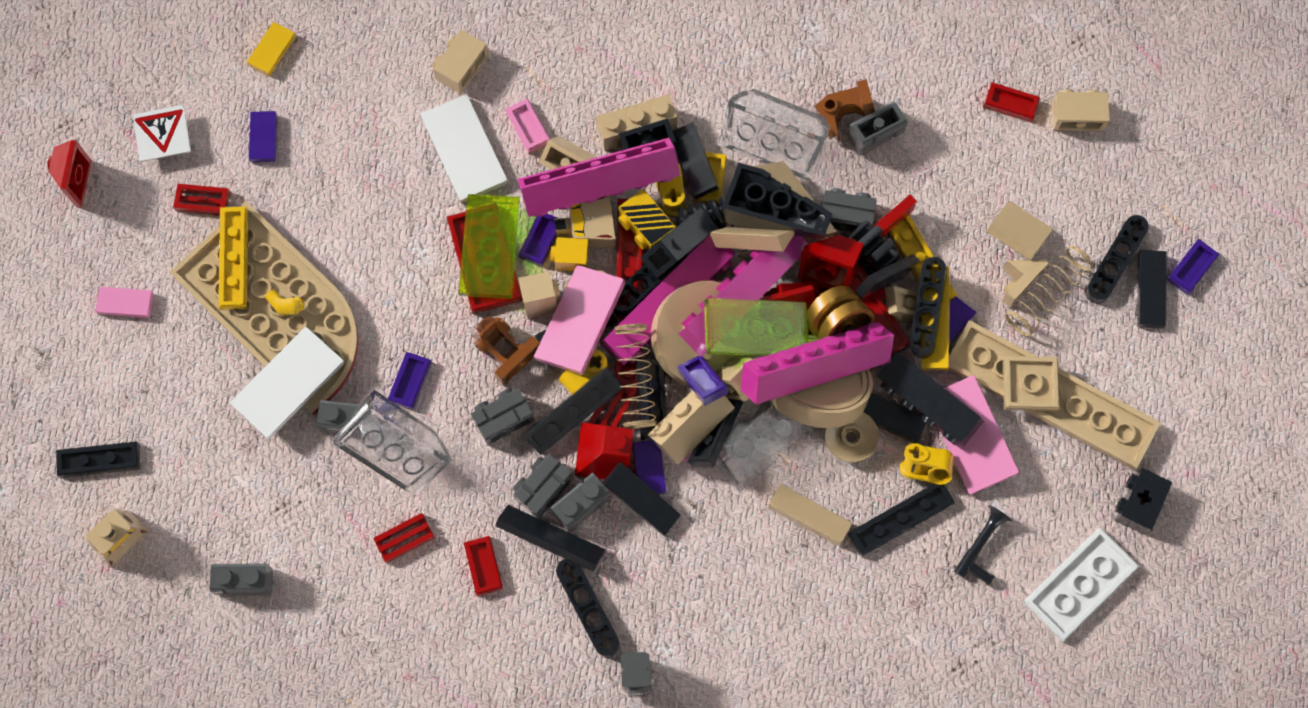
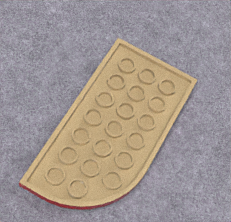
(259, 328)

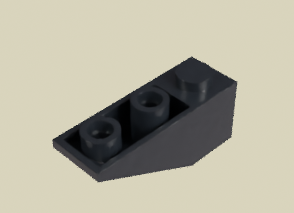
(678, 242)

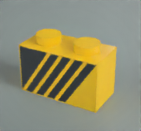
(644, 220)

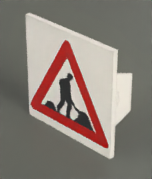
(161, 133)

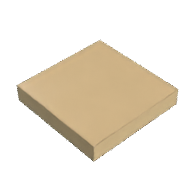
(1019, 230)
(1031, 383)

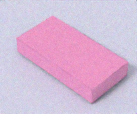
(527, 126)
(124, 302)

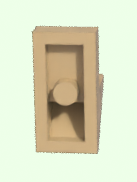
(1023, 274)
(901, 303)

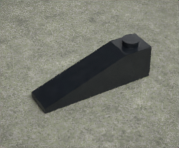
(764, 203)

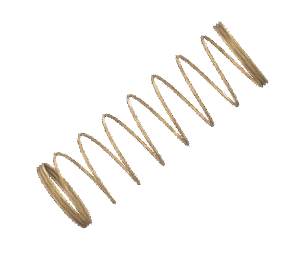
(1083, 254)
(623, 330)

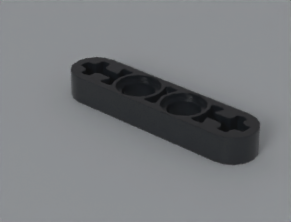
(1117, 259)
(646, 275)
(928, 307)
(590, 606)

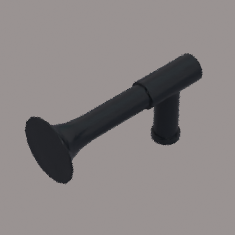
(967, 562)

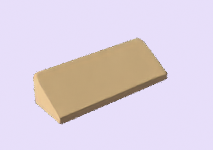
(752, 238)
(809, 515)

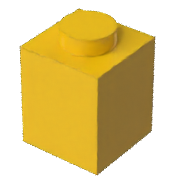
(569, 253)

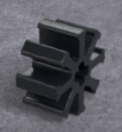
(876, 251)

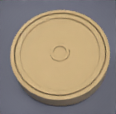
(666, 324)
(828, 403)

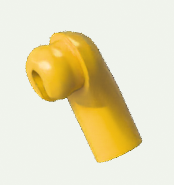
(286, 306)

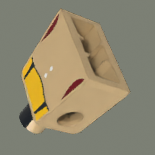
(590, 222)
(115, 535)

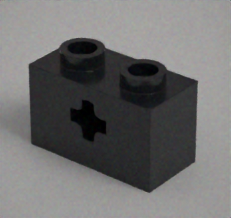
(646, 134)
(1154, 492)

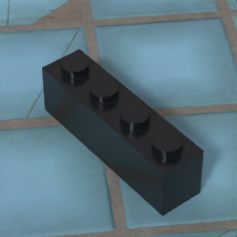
(930, 399)

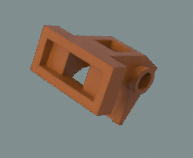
(845, 102)
(489, 333)

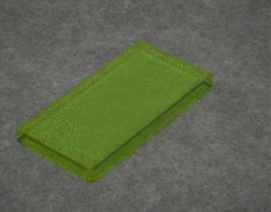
(489, 246)
(754, 326)

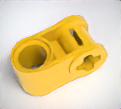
(669, 191)
(574, 381)
(929, 464)

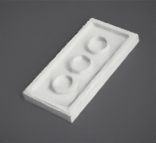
(464, 148)
(287, 382)
(1081, 584)

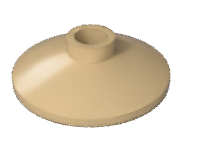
(866, 439)

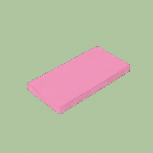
(579, 320)
(986, 455)

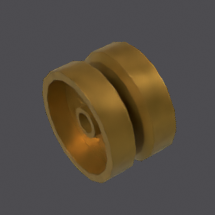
(837, 312)

